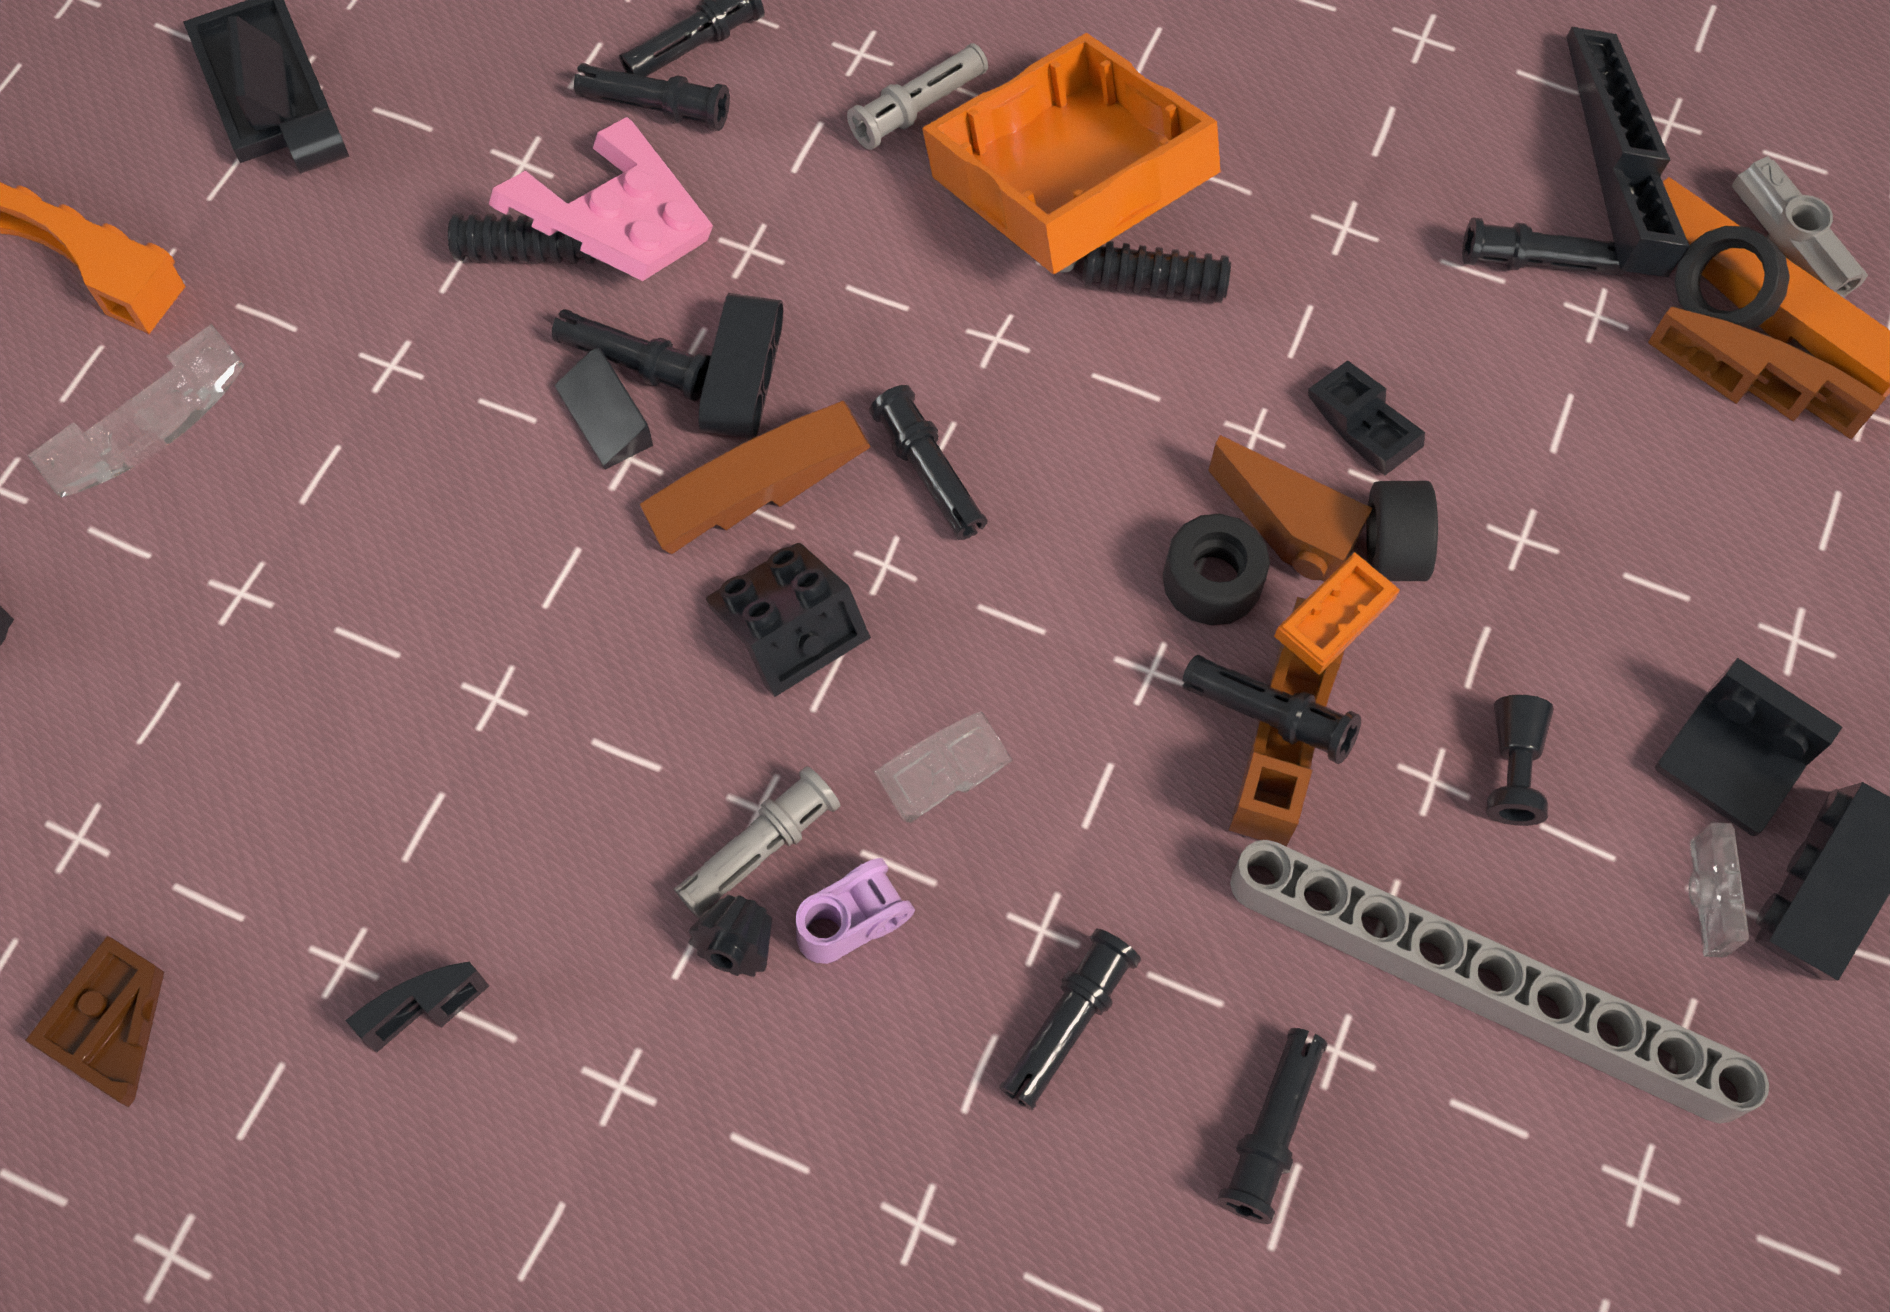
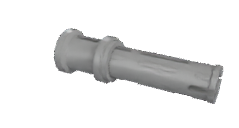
(900, 104)
(777, 825)

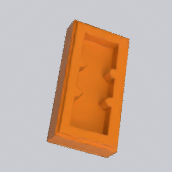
(1336, 613)

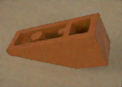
(1296, 515)

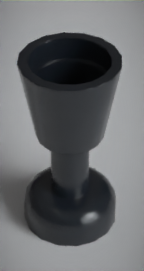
(1522, 734)

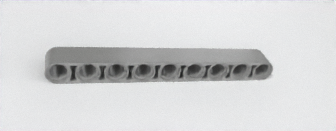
(1522, 979)

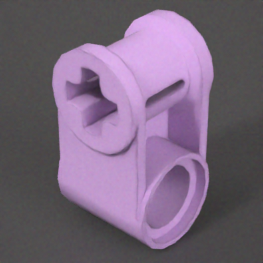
(860, 904)

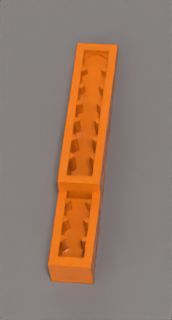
(1809, 313)

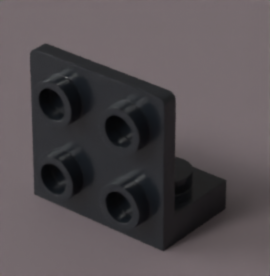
(790, 616)
(1746, 746)

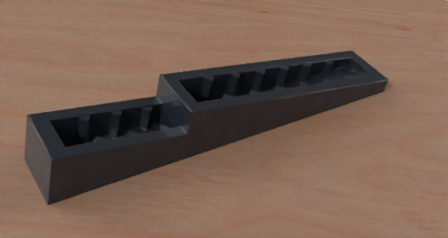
(1626, 155)

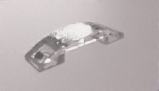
(146, 422)

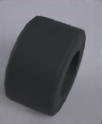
(1402, 530)
(1223, 539)

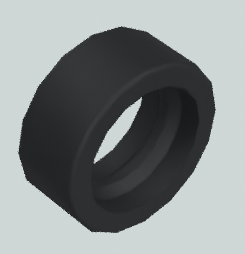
(1720, 239)

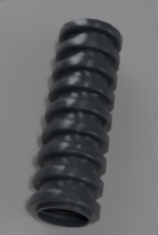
(508, 240)
(1158, 271)

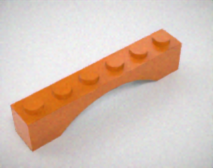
(122, 275)

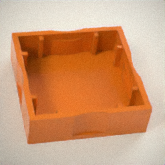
(1072, 152)

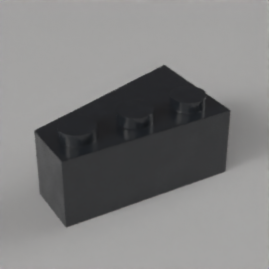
(1832, 884)

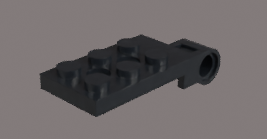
(311, 131)

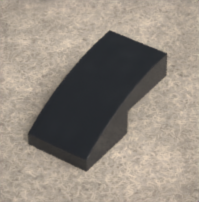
(1360, 415)
(437, 992)

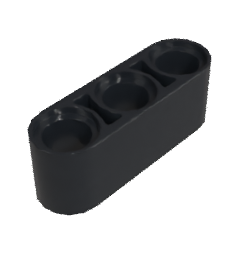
(741, 366)

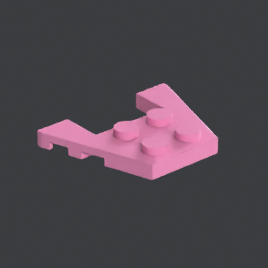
(629, 222)

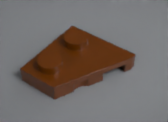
(104, 1020)

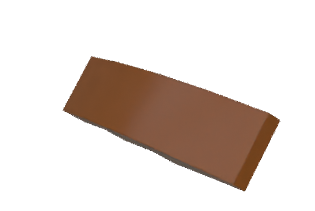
(1777, 373)
(753, 474)

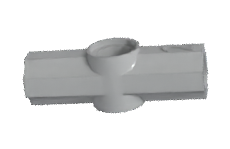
(1798, 226)

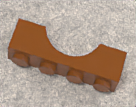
(1276, 770)

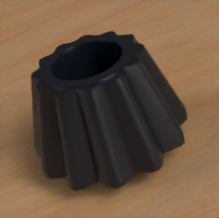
(733, 936)

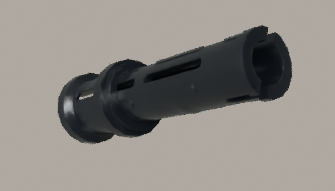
(716, 26)
(673, 97)
(1520, 246)
(653, 359)
(917, 442)
(1294, 715)
(1085, 993)
(1266, 1151)

